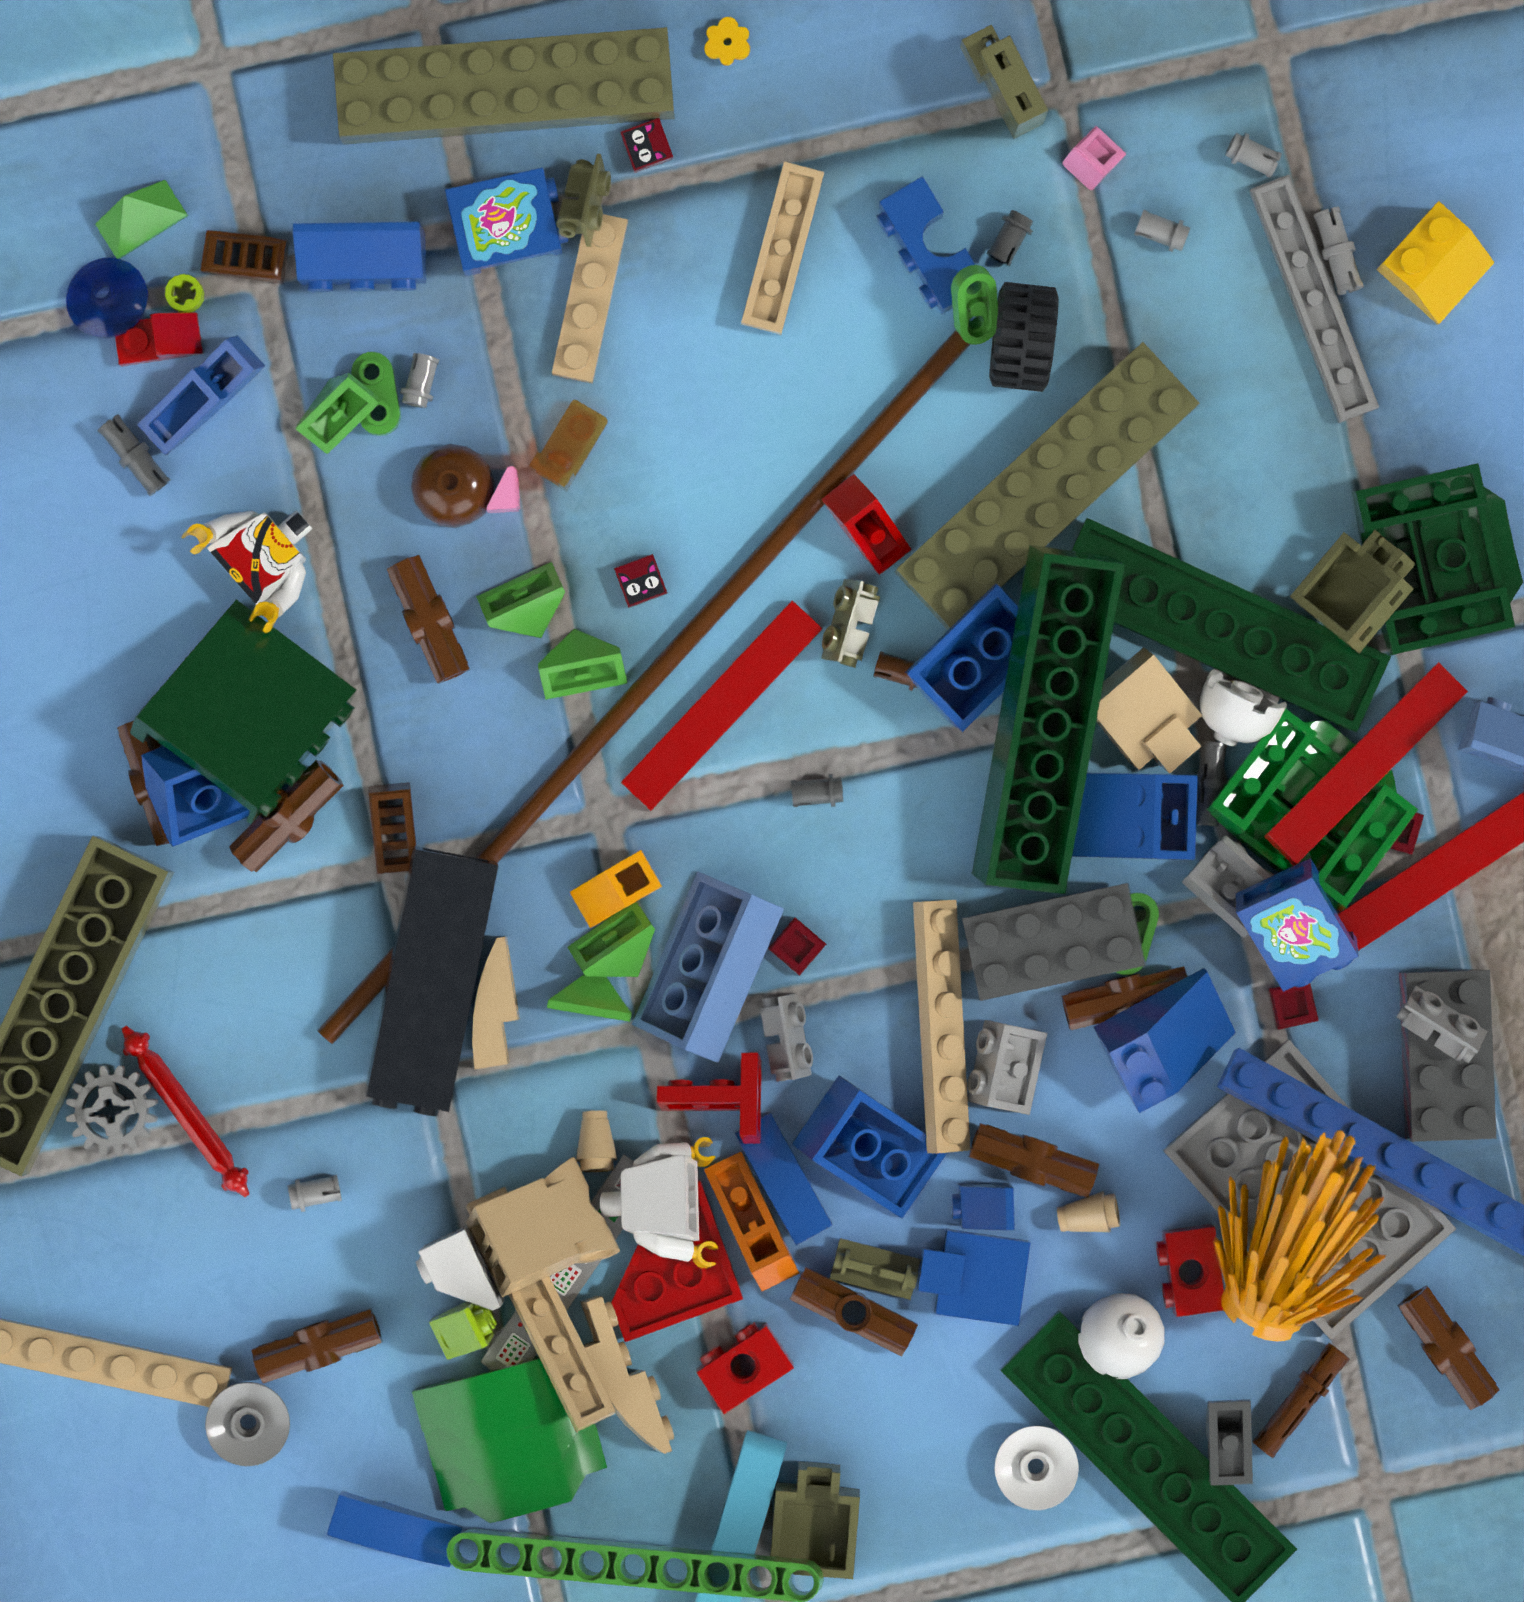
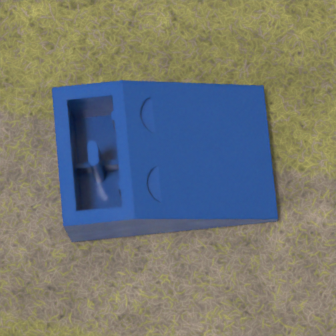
(1137, 817)

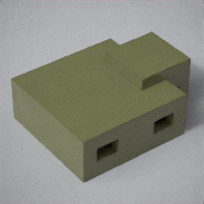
(1006, 80)
(1356, 587)
(817, 1520)

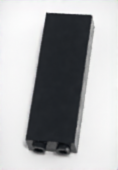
(430, 980)

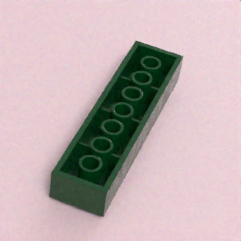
(1047, 719)

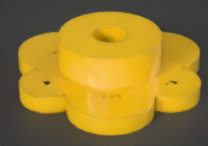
(727, 30)

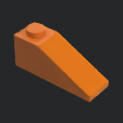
(751, 1221)

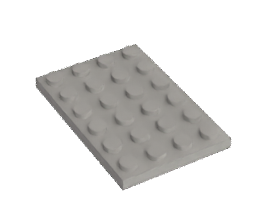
(1238, 1140)

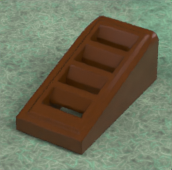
(278, 262)
(389, 792)

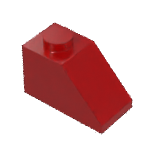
(866, 524)

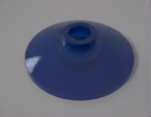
(118, 309)

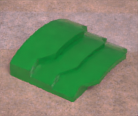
(1280, 775)
(505, 1442)

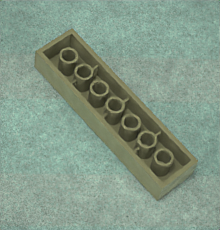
(503, 86)
(1048, 485)
(71, 991)

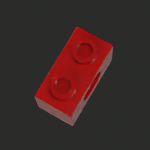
(1206, 1291)
(732, 1389)

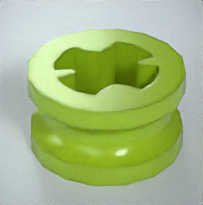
(179, 282)

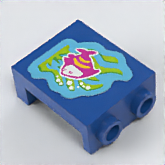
(505, 220)
(1295, 926)

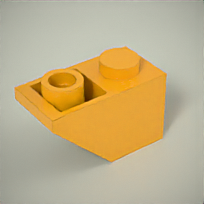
(616, 888)

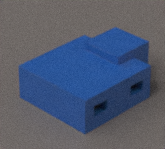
(976, 1276)

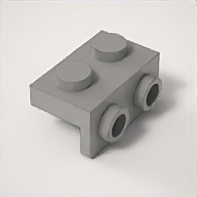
(1220, 875)

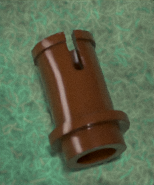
(894, 669)

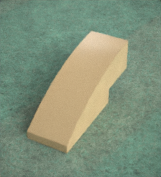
(493, 1006)

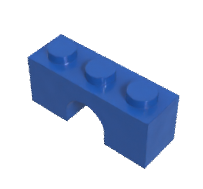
(907, 216)

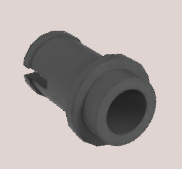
(1010, 237)
(817, 791)

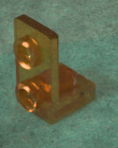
(569, 445)

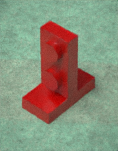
(722, 1096)

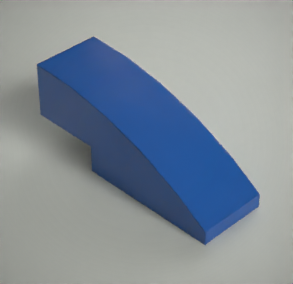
(201, 394)
(786, 1182)
(392, 1529)

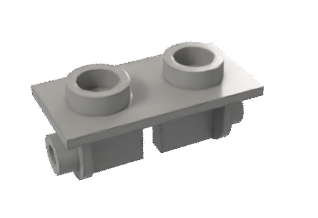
(786, 1018)
(1459, 1033)

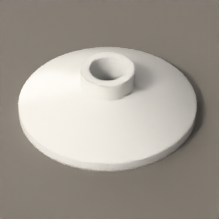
(1041, 1489)

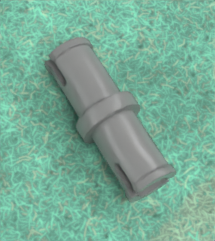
(1338, 250)

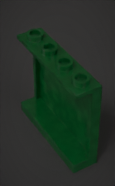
(247, 709)

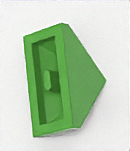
(140, 218)
(336, 411)
(524, 603)
(581, 665)
(615, 945)
(591, 997)

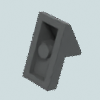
(1229, 1442)

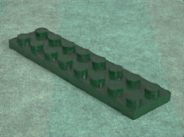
(1238, 631)
(1149, 1461)

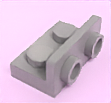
(1006, 1067)

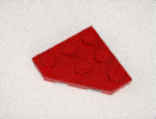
(668, 1290)

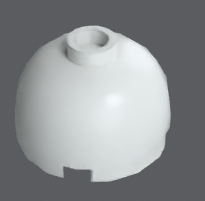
(1238, 709)
(1121, 1335)

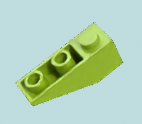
(464, 1329)

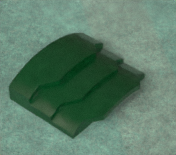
(1460, 553)

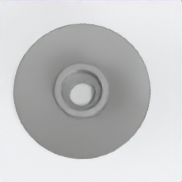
(245, 1445)

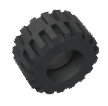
(1024, 337)

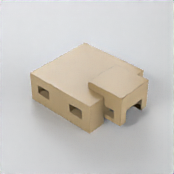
(1147, 714)

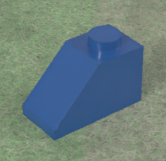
(984, 1206)

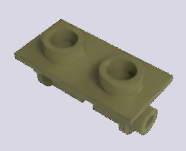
(589, 185)
(852, 603)
(875, 1268)

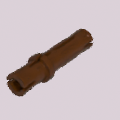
(1305, 1394)

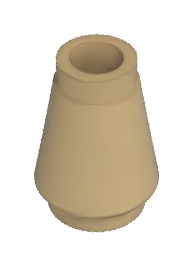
(595, 1143)
(1090, 1214)

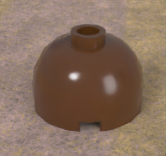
(452, 485)

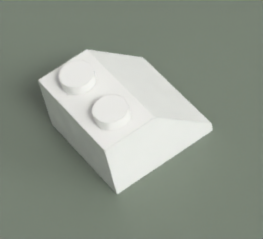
(459, 1269)

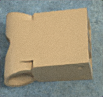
(540, 1229)

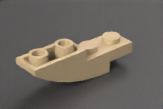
(632, 1392)

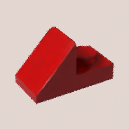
(160, 339)

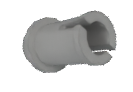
(1252, 154)
(1162, 230)
(420, 381)
(314, 1192)

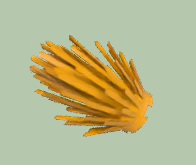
(1300, 1241)

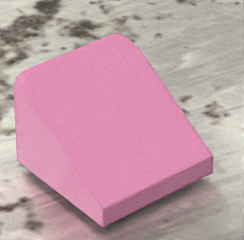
(1093, 158)
(507, 494)

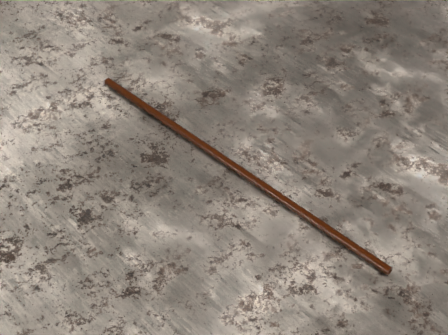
(679, 648)

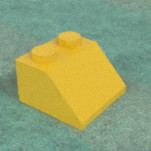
(1437, 263)

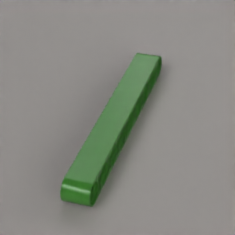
(614, 1570)

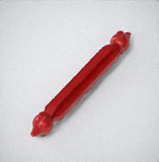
(185, 1111)

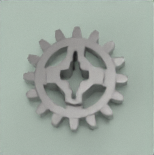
(106, 1091)

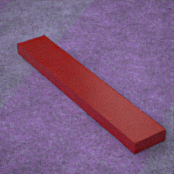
(721, 705)
(1366, 764)
(1436, 873)

